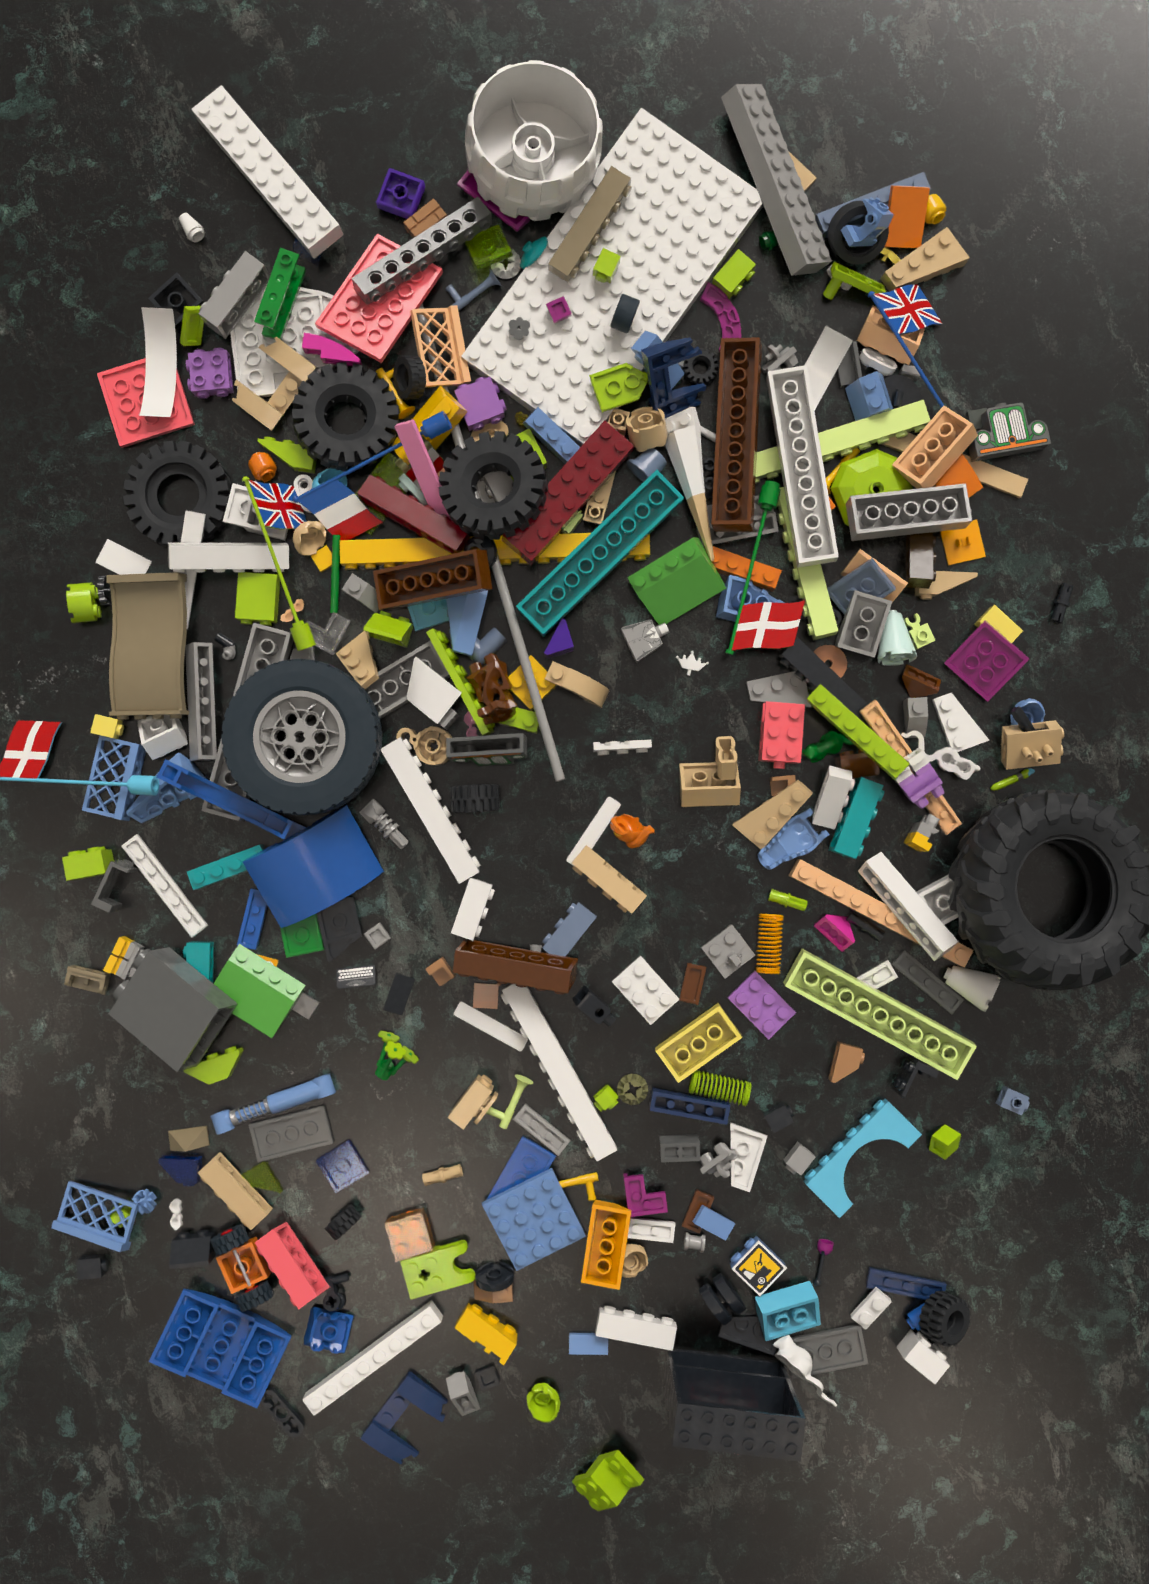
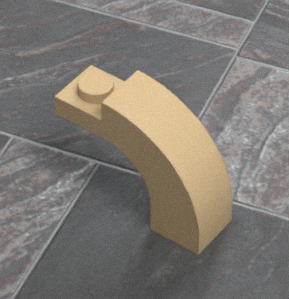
(577, 683)

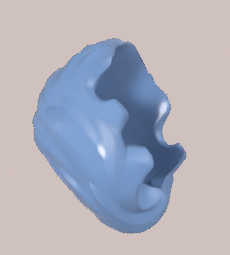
(1032, 709)

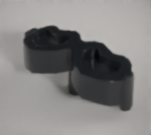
(101, 590)

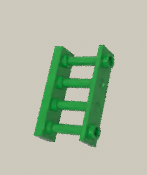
(280, 294)

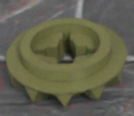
(636, 1081)

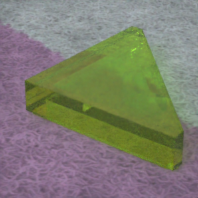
(262, 1177)

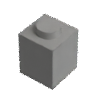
(798, 1159)

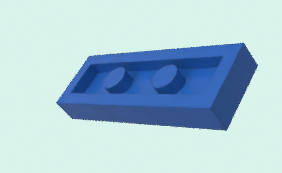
(253, 920)

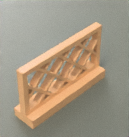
(455, 341)

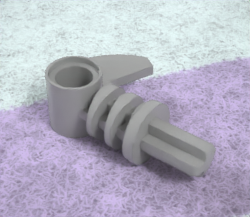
(373, 813)

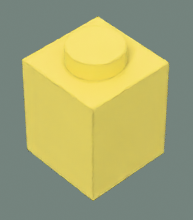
(107, 726)

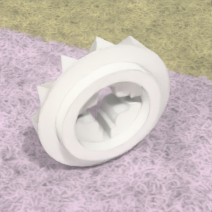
(512, 269)

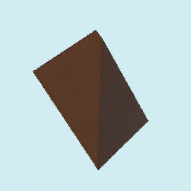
(919, 683)

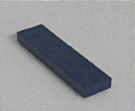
(903, 1284)

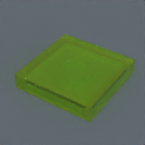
(488, 247)

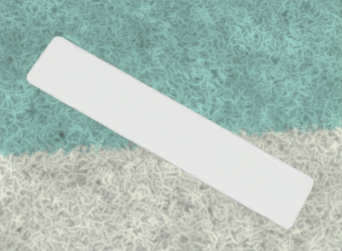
(596, 827)
(490, 1026)

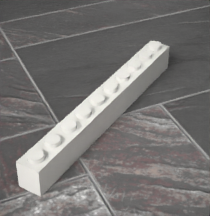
(560, 1071)

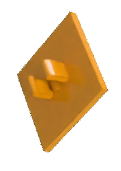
(963, 544)

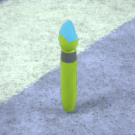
(1012, 779)

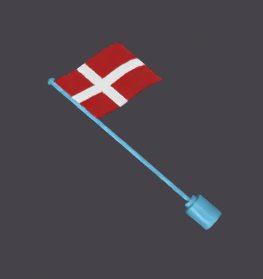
(29, 752)

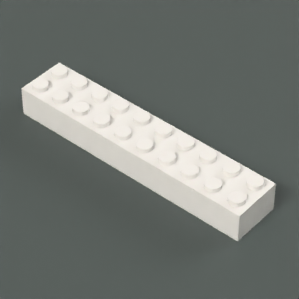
(267, 172)
(802, 466)

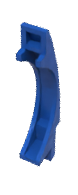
(228, 800)

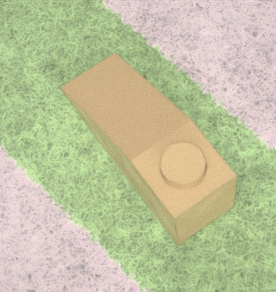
(944, 581)

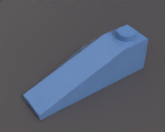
(731, 597)
(464, 620)
(150, 806)

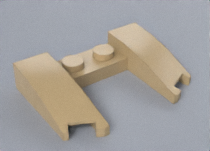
(272, 411)

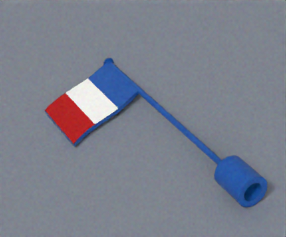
(340, 507)

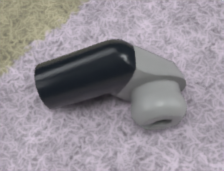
(228, 646)

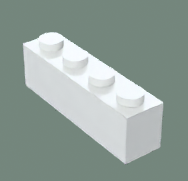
(636, 1328)

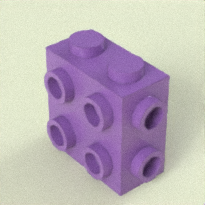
(210, 373)
(481, 403)

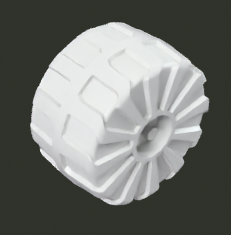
(526, 109)

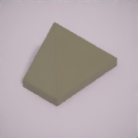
(188, 1138)

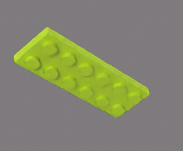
(458, 676)

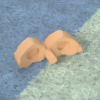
(288, 616)

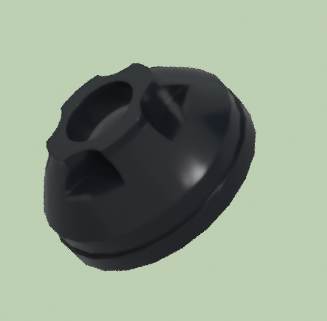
(483, 544)

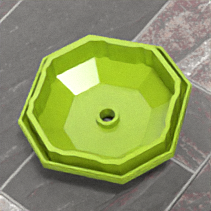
(862, 474)

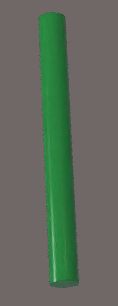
(335, 573)

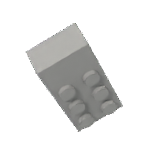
(234, 295)

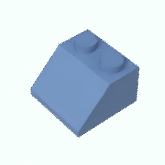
(868, 396)

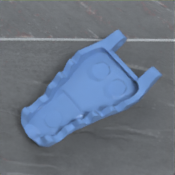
(793, 840)

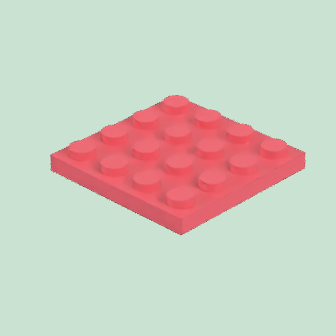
(124, 396)

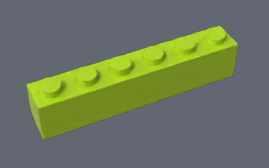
(857, 732)

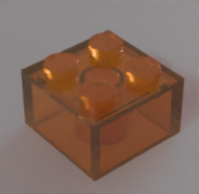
(409, 1234)

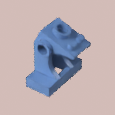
(866, 234)

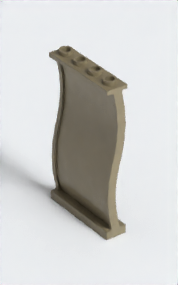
(148, 645)

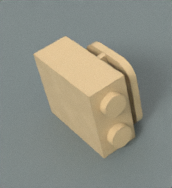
(474, 1102)

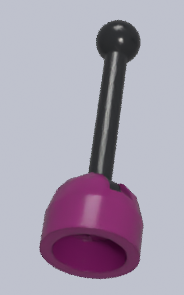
(825, 1248)

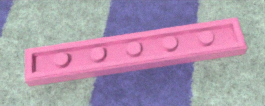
(421, 464)

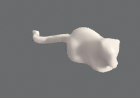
(947, 758)
(799, 1363)

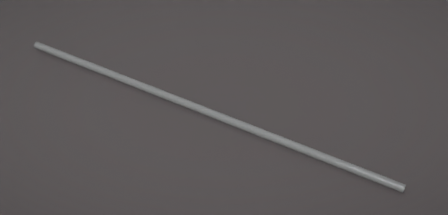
(509, 609)

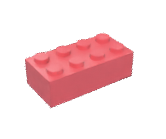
(292, 1265)

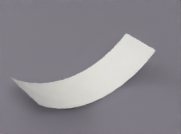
(825, 361)
(160, 362)

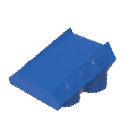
(327, 1330)

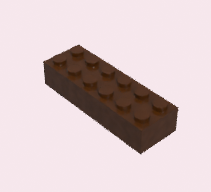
(432, 579)
(515, 966)

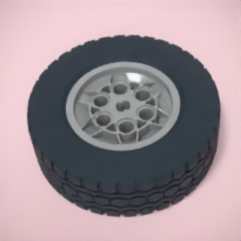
(340, 763)

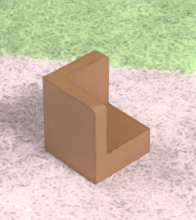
(780, 782)
(440, 971)

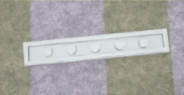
(192, 533)
(164, 885)

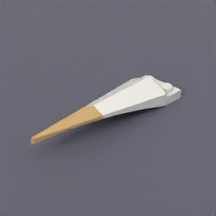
(686, 456)

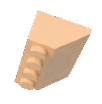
(935, 448)

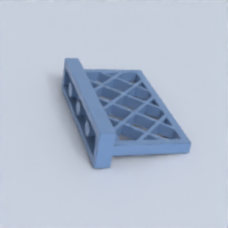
(132, 767)
(91, 1233)

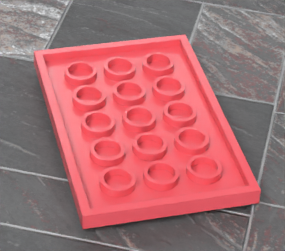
(375, 326)

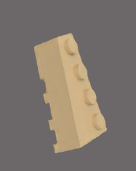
(929, 260)

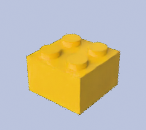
(520, 688)

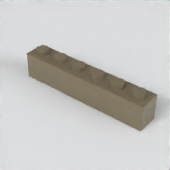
(589, 224)

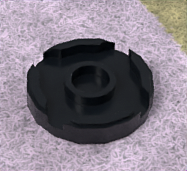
(494, 1276)

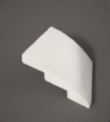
(430, 691)

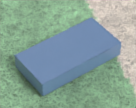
(713, 1222)
(587, 1344)

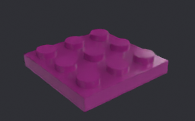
(986, 660)

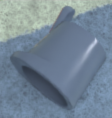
(647, 464)

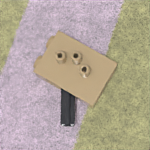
(1030, 743)

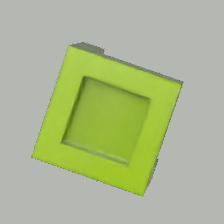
(944, 1142)

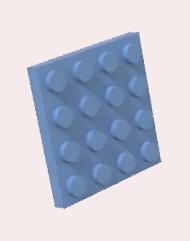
(533, 1219)

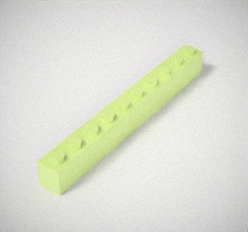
(854, 435)

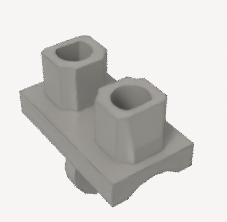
(786, 356)
(712, 1164)

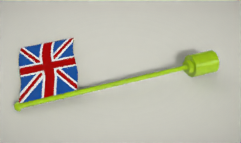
(277, 510)

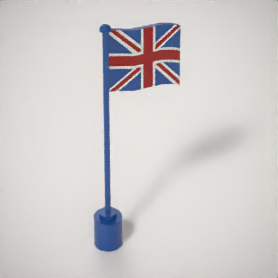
(906, 312)

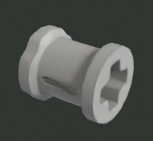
(694, 1242)

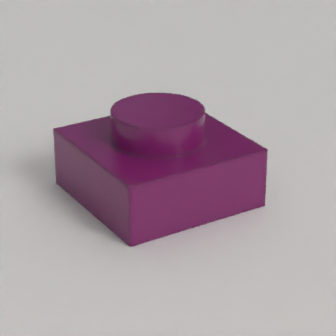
(558, 309)

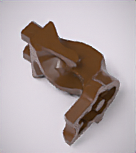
(488, 677)

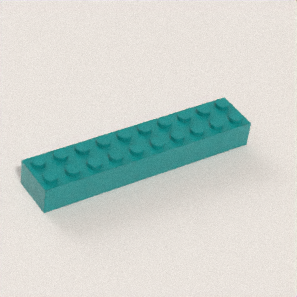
(600, 553)

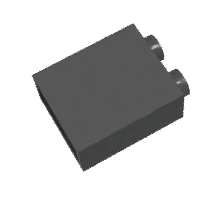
(171, 1008)

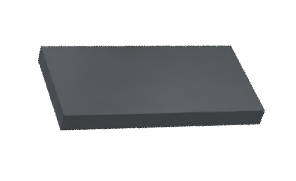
(291, 1133)
(833, 1349)

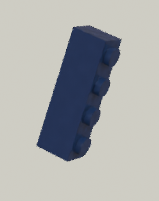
(689, 1106)

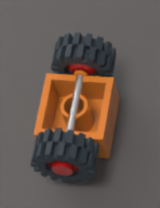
(242, 1267)

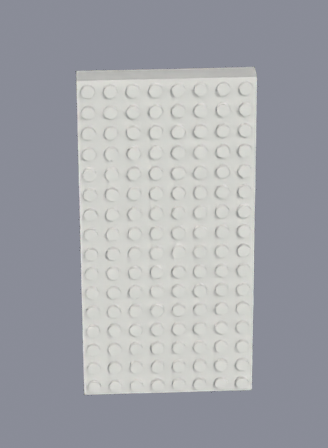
(671, 242)

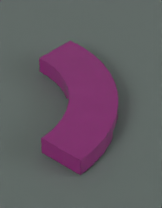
(724, 310)

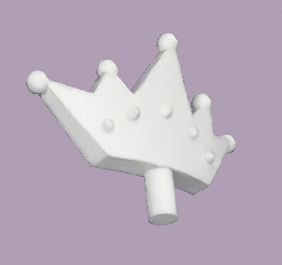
(690, 663)

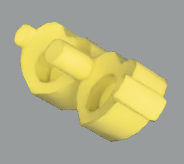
(890, 254)

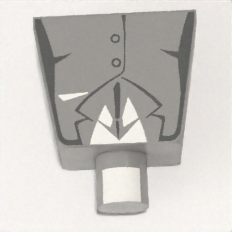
(643, 638)

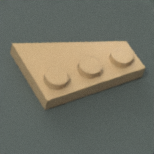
(359, 660)

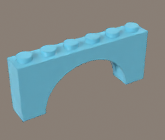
(828, 1176)

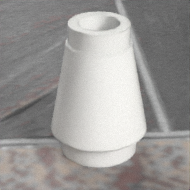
(191, 228)

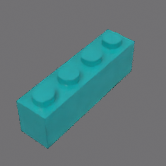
(222, 868)
(201, 957)

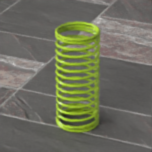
(746, 1095)

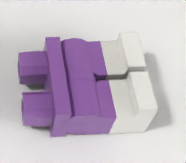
(922, 782)

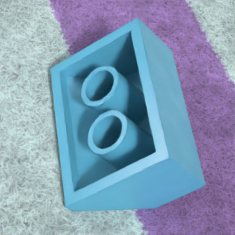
(788, 1310)

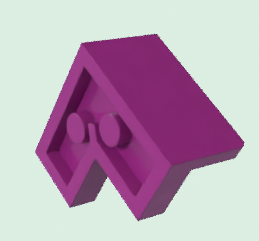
(640, 1201)

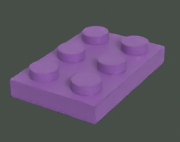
(761, 1004)

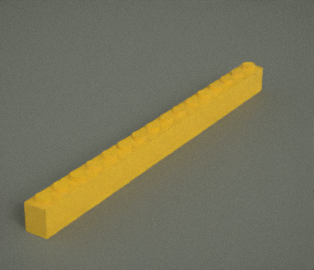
(409, 550)

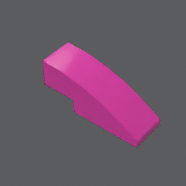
(330, 351)

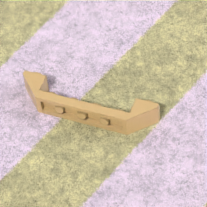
(598, 503)

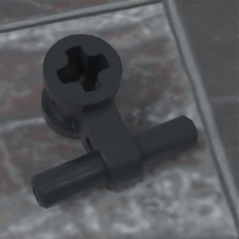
(332, 1293)

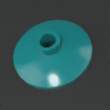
(532, 251)

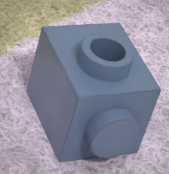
(1013, 1100)

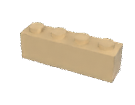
(235, 1191)

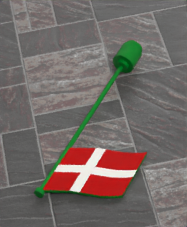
(765, 623)

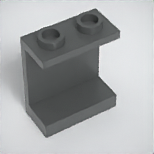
(102, 895)

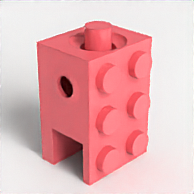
(781, 733)

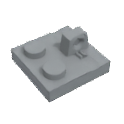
(728, 951)

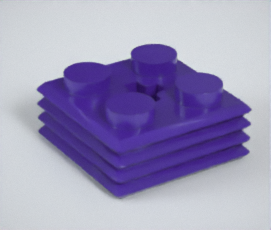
(394, 184)

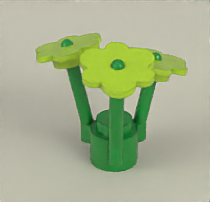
(386, 1067)

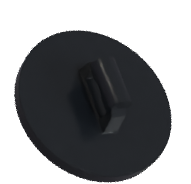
(901, 390)

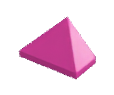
(836, 930)

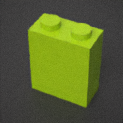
(257, 598)

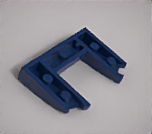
(656, 361)
(409, 1391)

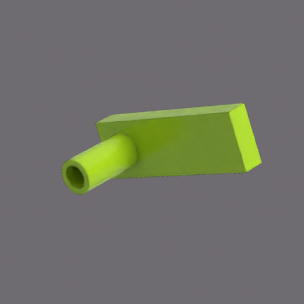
(843, 274)

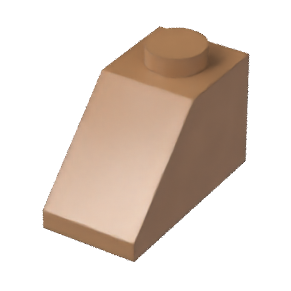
(845, 1061)
(494, 1297)

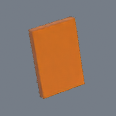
(909, 212)

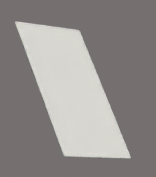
(122, 560)

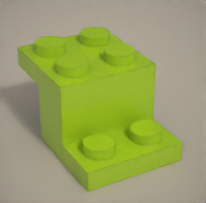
(607, 1480)

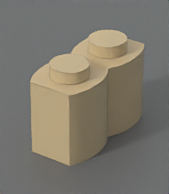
(726, 758)

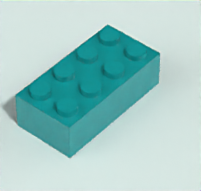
(856, 818)

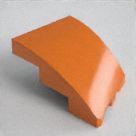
(961, 473)

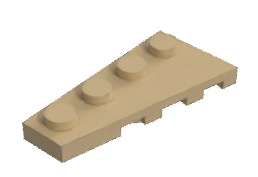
(767, 819)

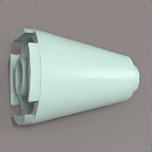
(895, 641)

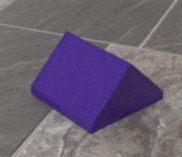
(560, 643)

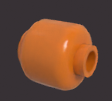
(262, 466)

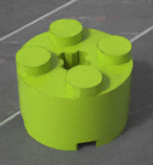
(82, 602)

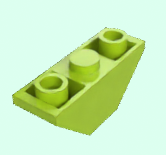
(216, 1066)

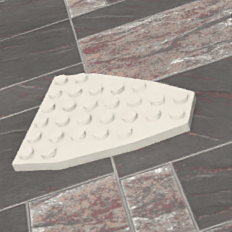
(258, 369)

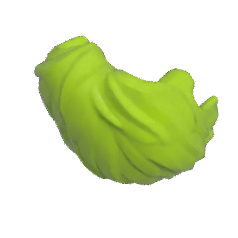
(543, 1402)

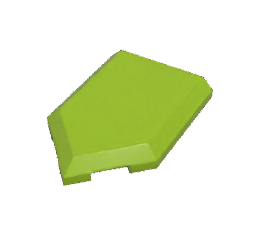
(618, 386)

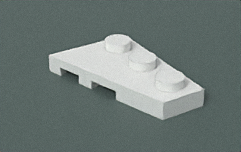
(957, 724)

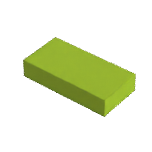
(191, 326)

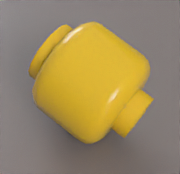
(935, 209)

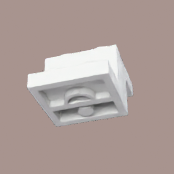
(242, 513)

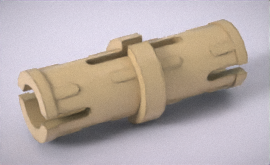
(442, 1175)

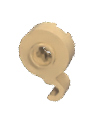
(422, 742)

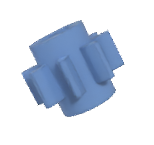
(145, 1200)

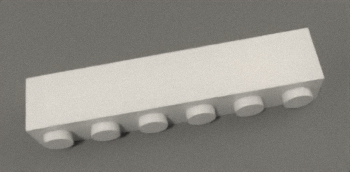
(226, 556)
(907, 906)

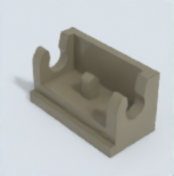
(87, 979)

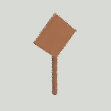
(485, 995)

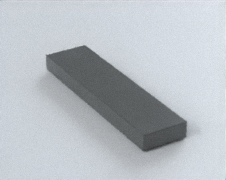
(927, 982)

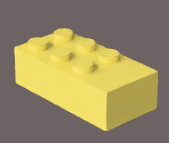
(698, 1042)

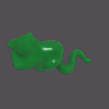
(828, 744)

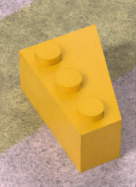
(487, 1331)

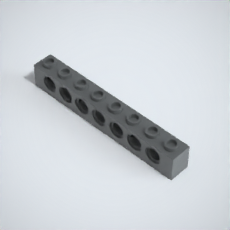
(465, 221)

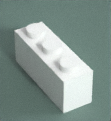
(833, 797)
(472, 909)

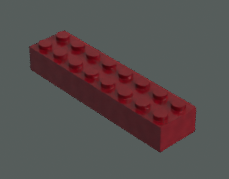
(571, 490)

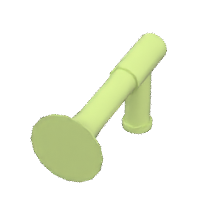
(506, 1117)

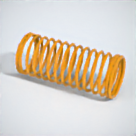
(772, 918)

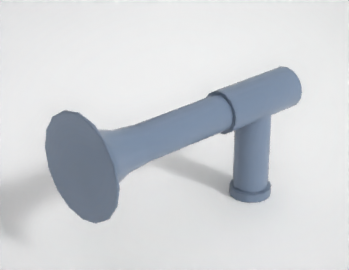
(466, 299)

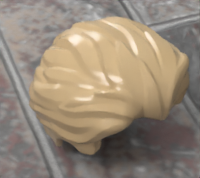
(309, 537)
(634, 1261)

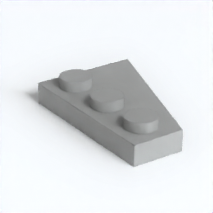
(779, 688)

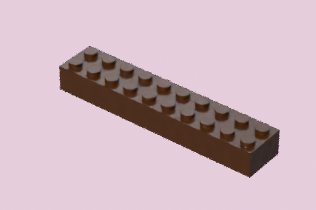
(736, 435)

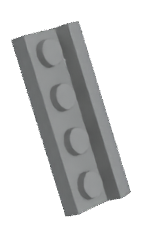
(769, 526)

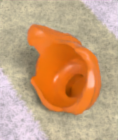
(630, 830)

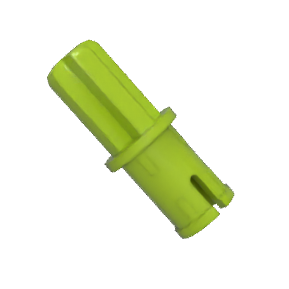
(787, 900)

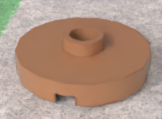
(835, 656)

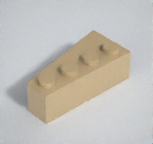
(609, 879)

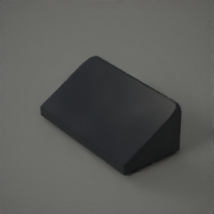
(399, 994)

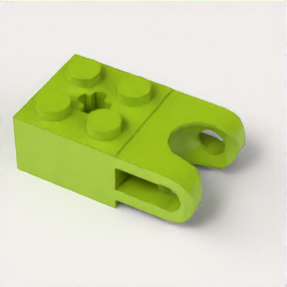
(441, 1267)

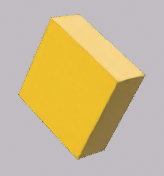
(323, 558)

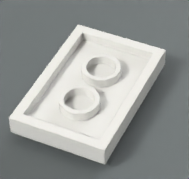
(645, 990)

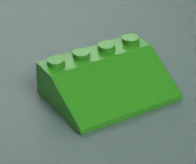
(677, 581)
(260, 990)

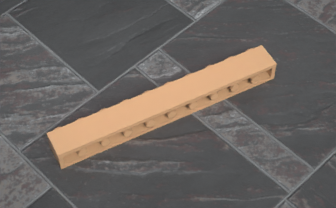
(864, 905)

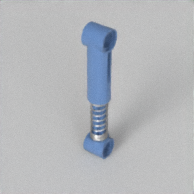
(274, 1103)

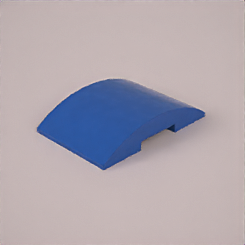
(314, 867)
(221, 1346)

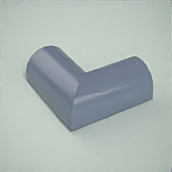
(488, 644)

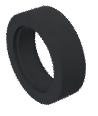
(838, 221)

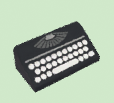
(356, 976)

